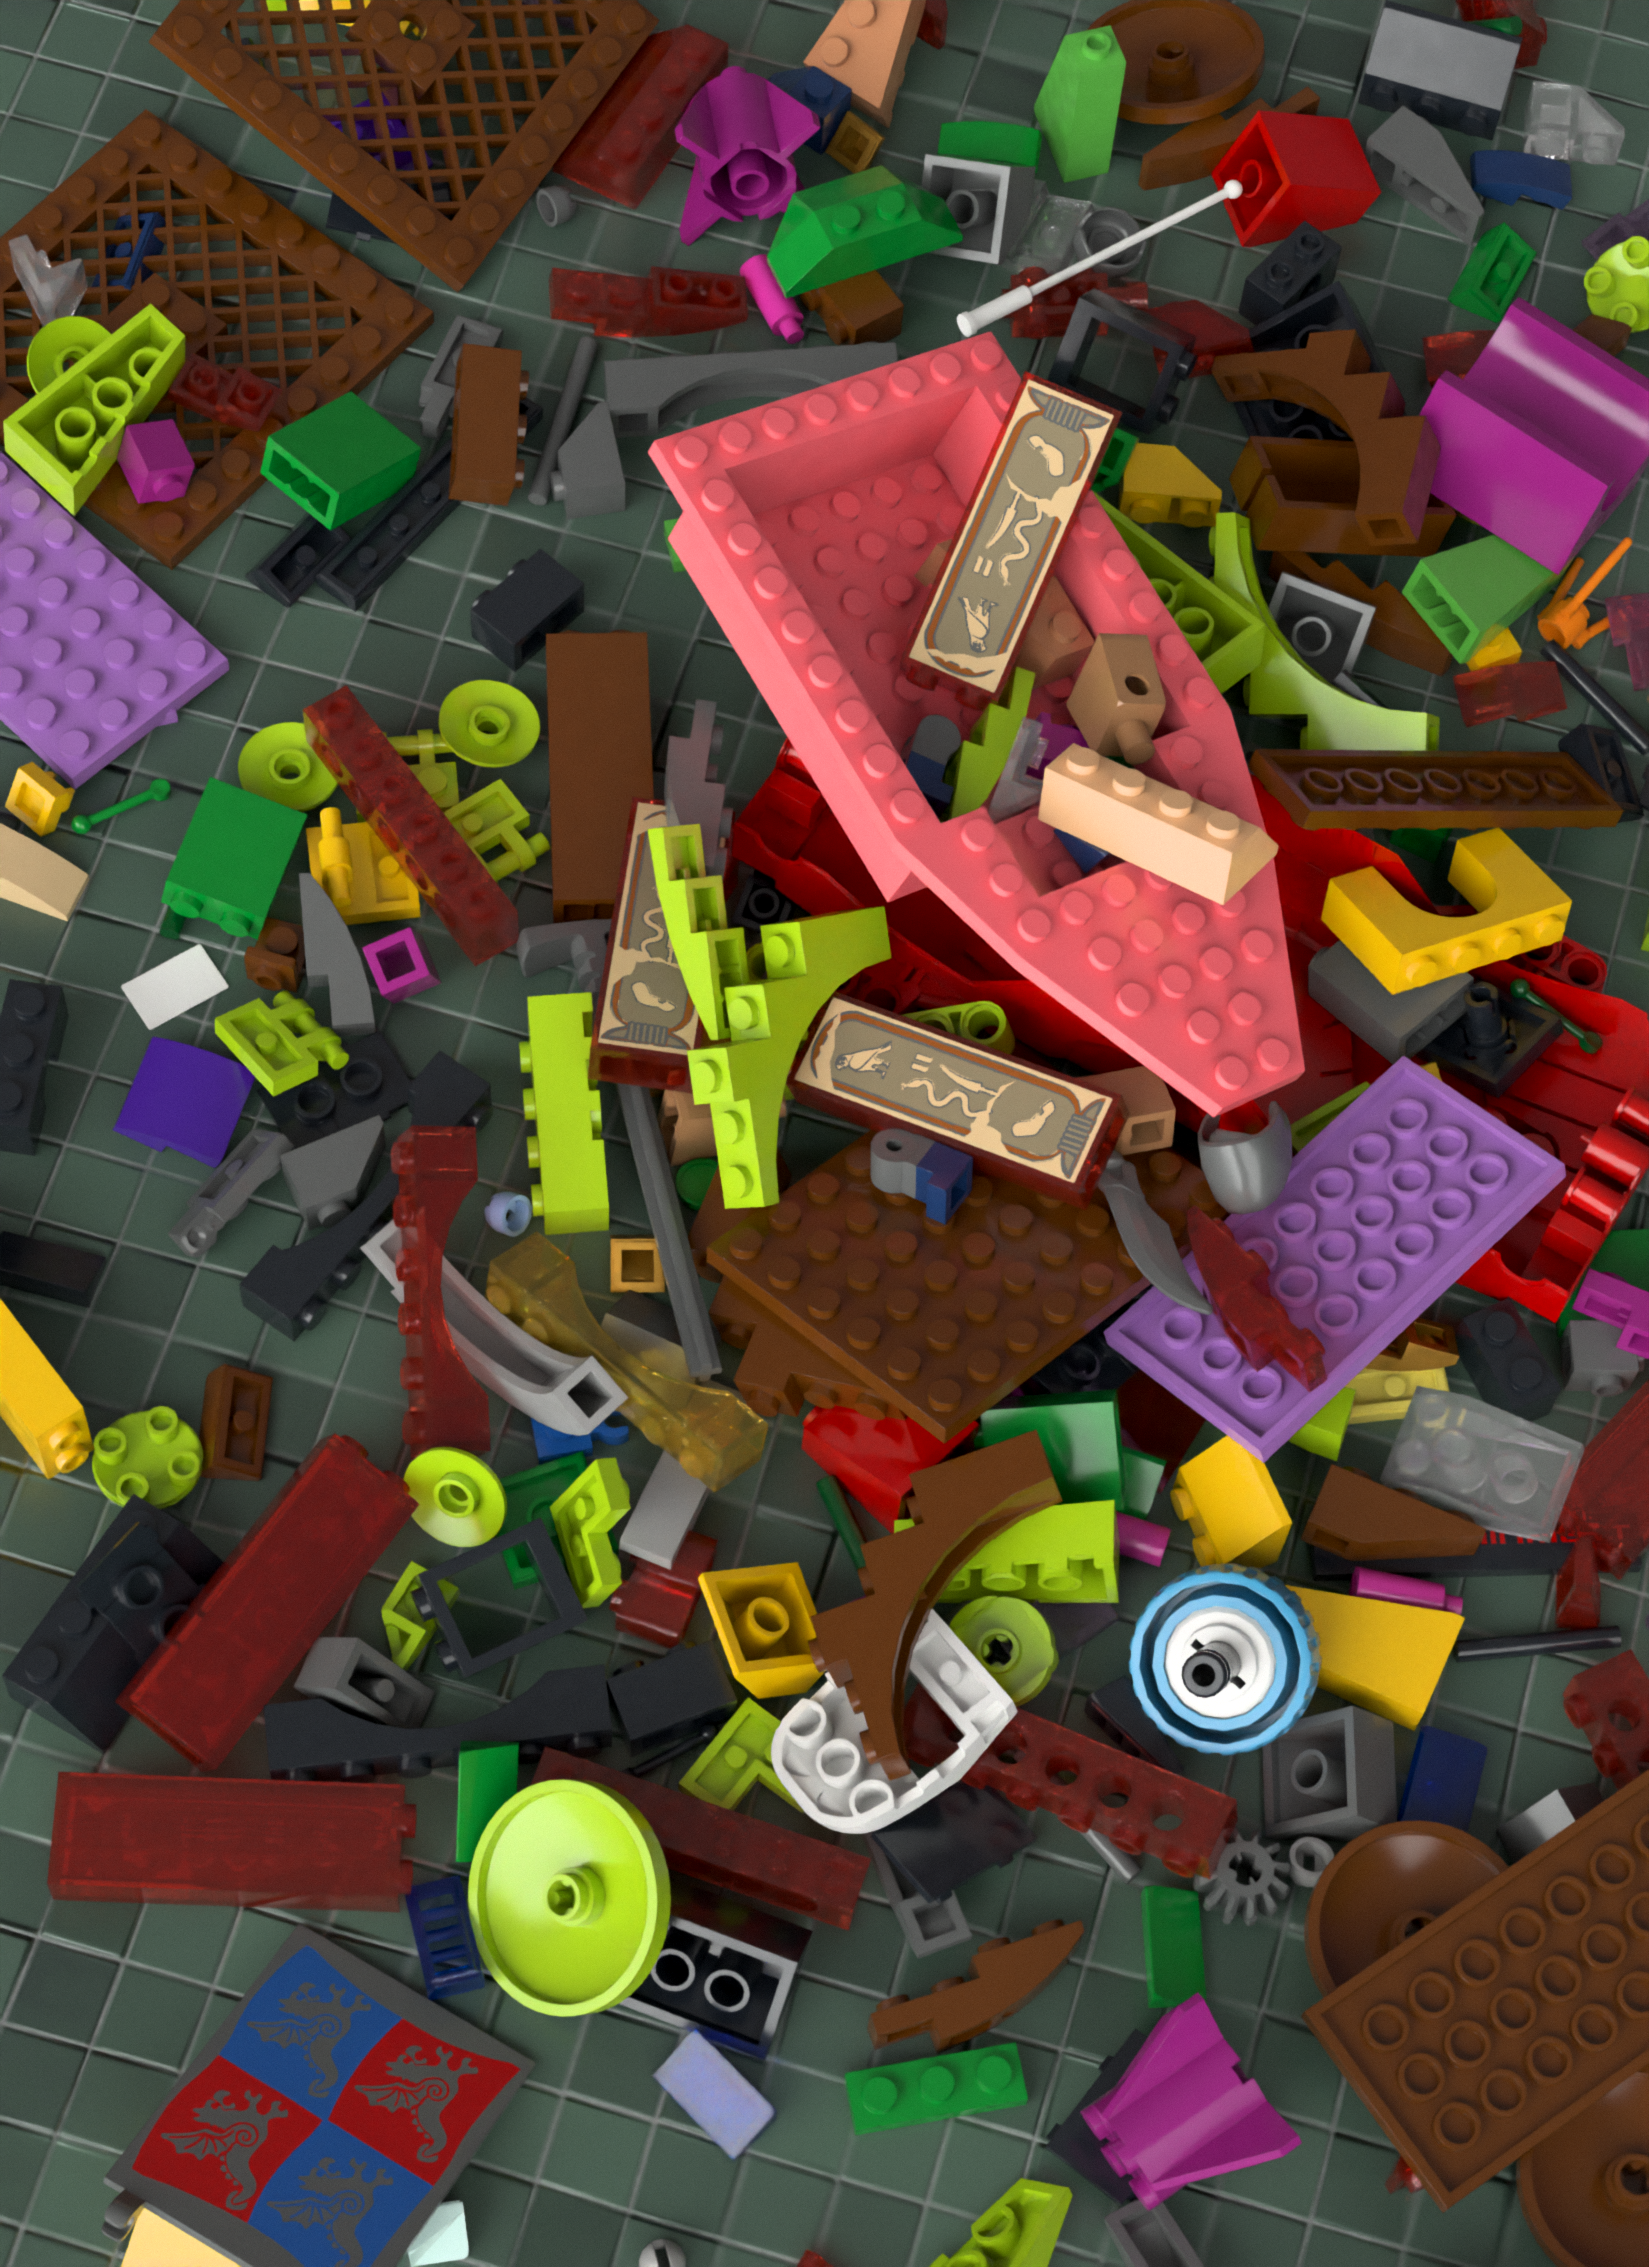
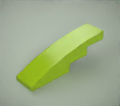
(981, 760)
(697, 923)

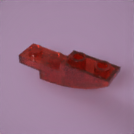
(660, 305)
(1244, 1307)

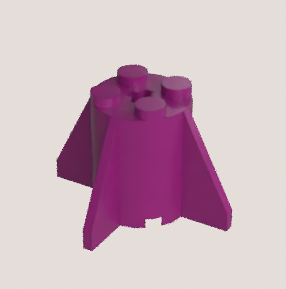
(742, 148)
(1185, 2110)

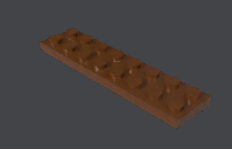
(1433, 789)

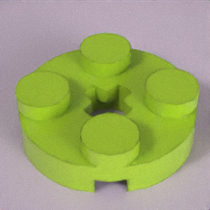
(1033, 1642)

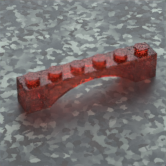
(444, 1400)

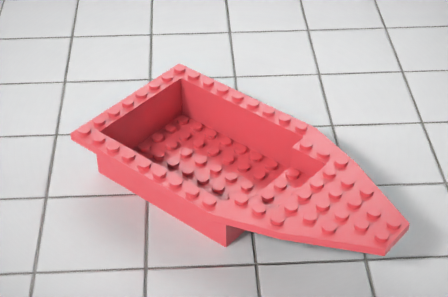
(808, 555)

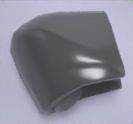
(1245, 1168)

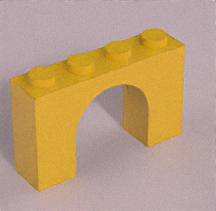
(1412, 947)

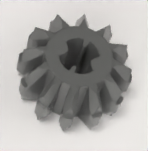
(1263, 1879)

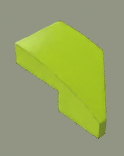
(403, 1623)

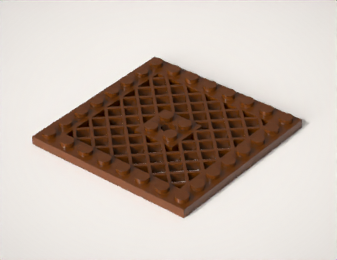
(158, 157)
(342, 162)

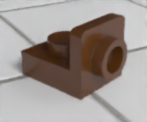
(277, 957)

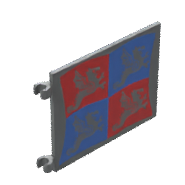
(318, 2118)

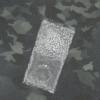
(1570, 125)

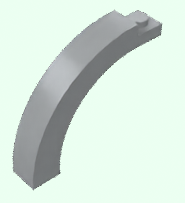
(537, 1380)

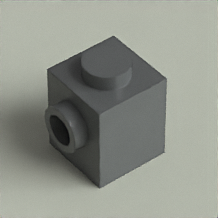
(1592, 1360)

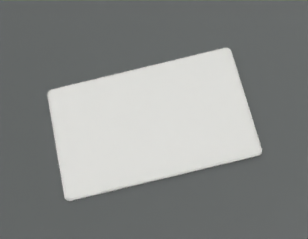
(174, 986)

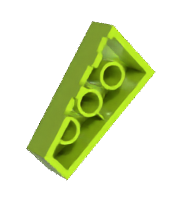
(78, 421)
(565, 1115)
(1049, 1558)

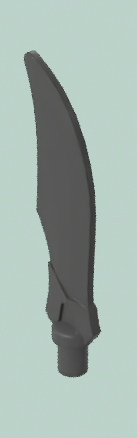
(1148, 1236)

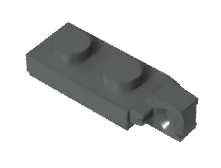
(439, 382)
(228, 1189)

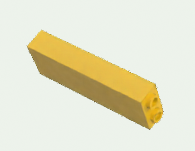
(39, 1403)

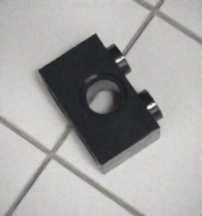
(1290, 274)

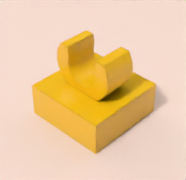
(38, 798)

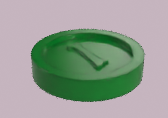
(694, 1180)

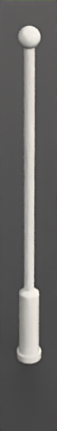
(972, 321)

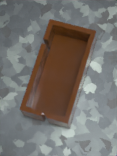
(1306, 498)

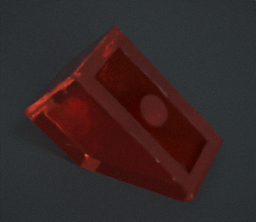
(1215, 333)

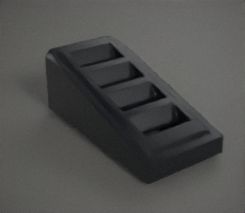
(1122, 1719)

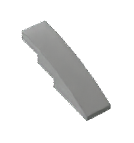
(667, 1507)

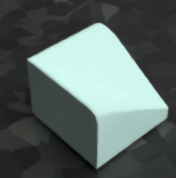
(442, 2237)

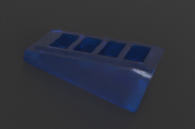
(456, 1979)

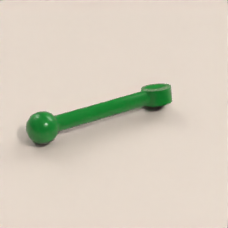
(159, 790)

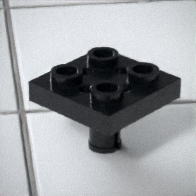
(1489, 1037)

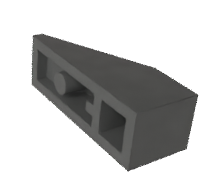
(1420, 168)

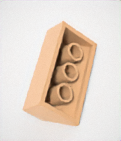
(1152, 824)

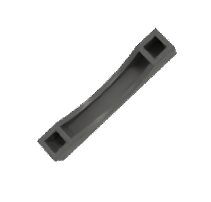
(656, 392)

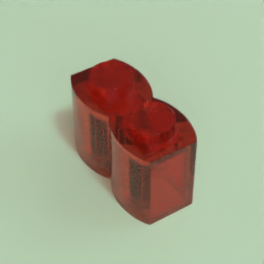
(662, 1601)

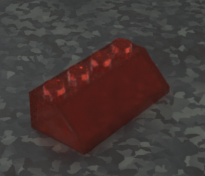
(634, 124)

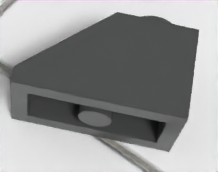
(590, 468)
(334, 1172)
(363, 1683)

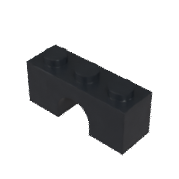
(30, 1037)

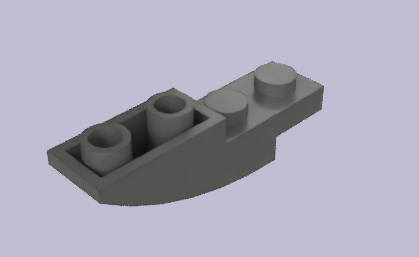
(692, 789)

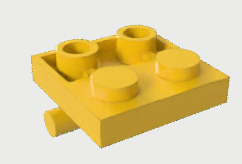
(359, 872)

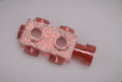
(1053, 308)

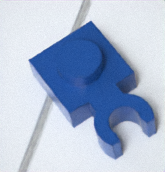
(555, 1444)

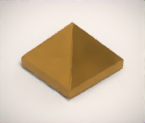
(855, 143)

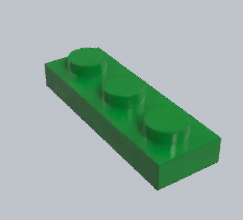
(935, 2088)

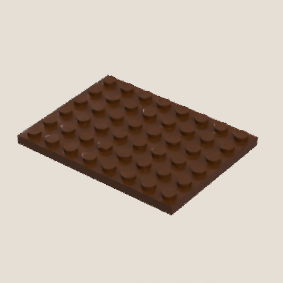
(954, 1309)

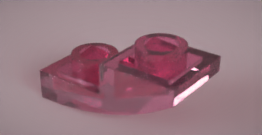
(1630, 628)

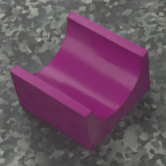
(1540, 436)

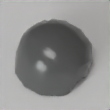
(1102, 229)

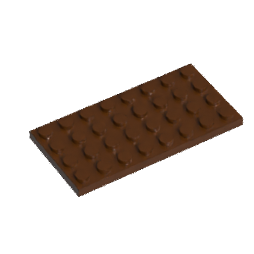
(1506, 2005)

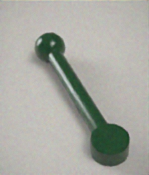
(1588, 1041)

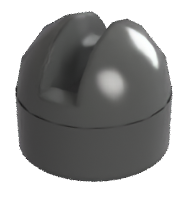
(555, 204)

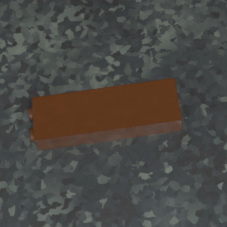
(595, 762)

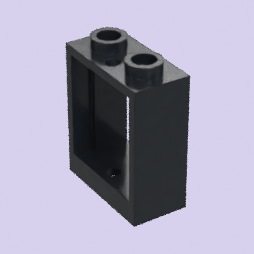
(1079, 337)
(551, 1577)

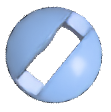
(513, 1203)

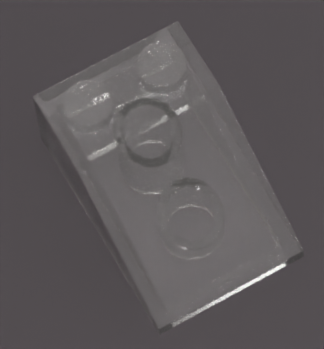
(1483, 1463)

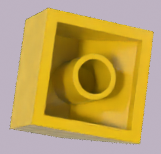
(1231, 1507)
(764, 1626)

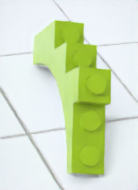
(1290, 687)
(766, 1023)

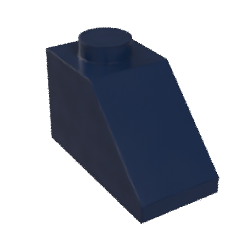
(821, 95)

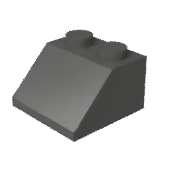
(985, 200)
(1330, 1777)

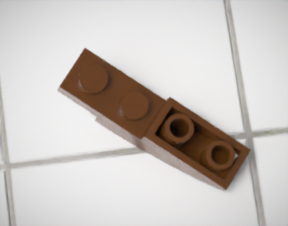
(1001, 1984)

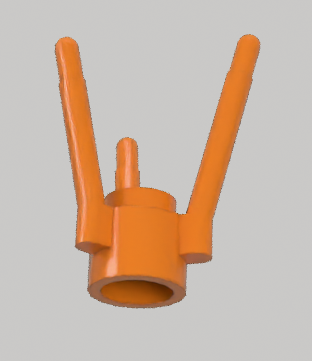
(1568, 618)

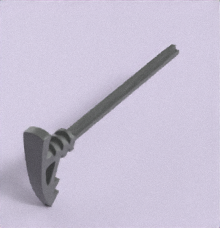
(586, 945)

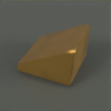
(636, 1264)

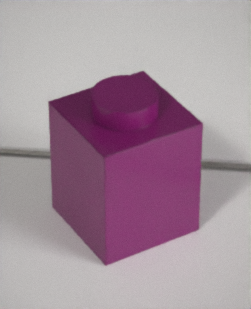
(155, 461)
(401, 965)

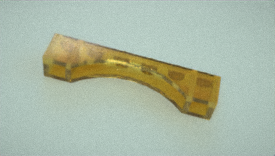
(698, 1426)

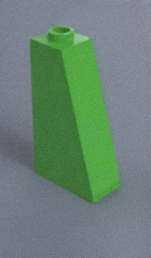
(1082, 102)
(1476, 592)

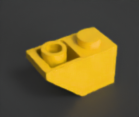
(1167, 488)

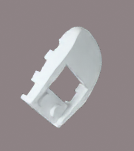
(822, 1755)

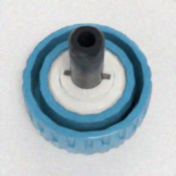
(1225, 1659)

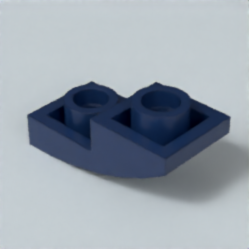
(1510, 174)

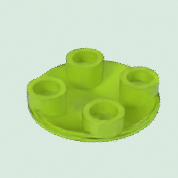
(1620, 284)
(147, 1457)

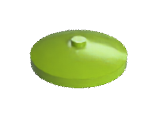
(569, 1897)

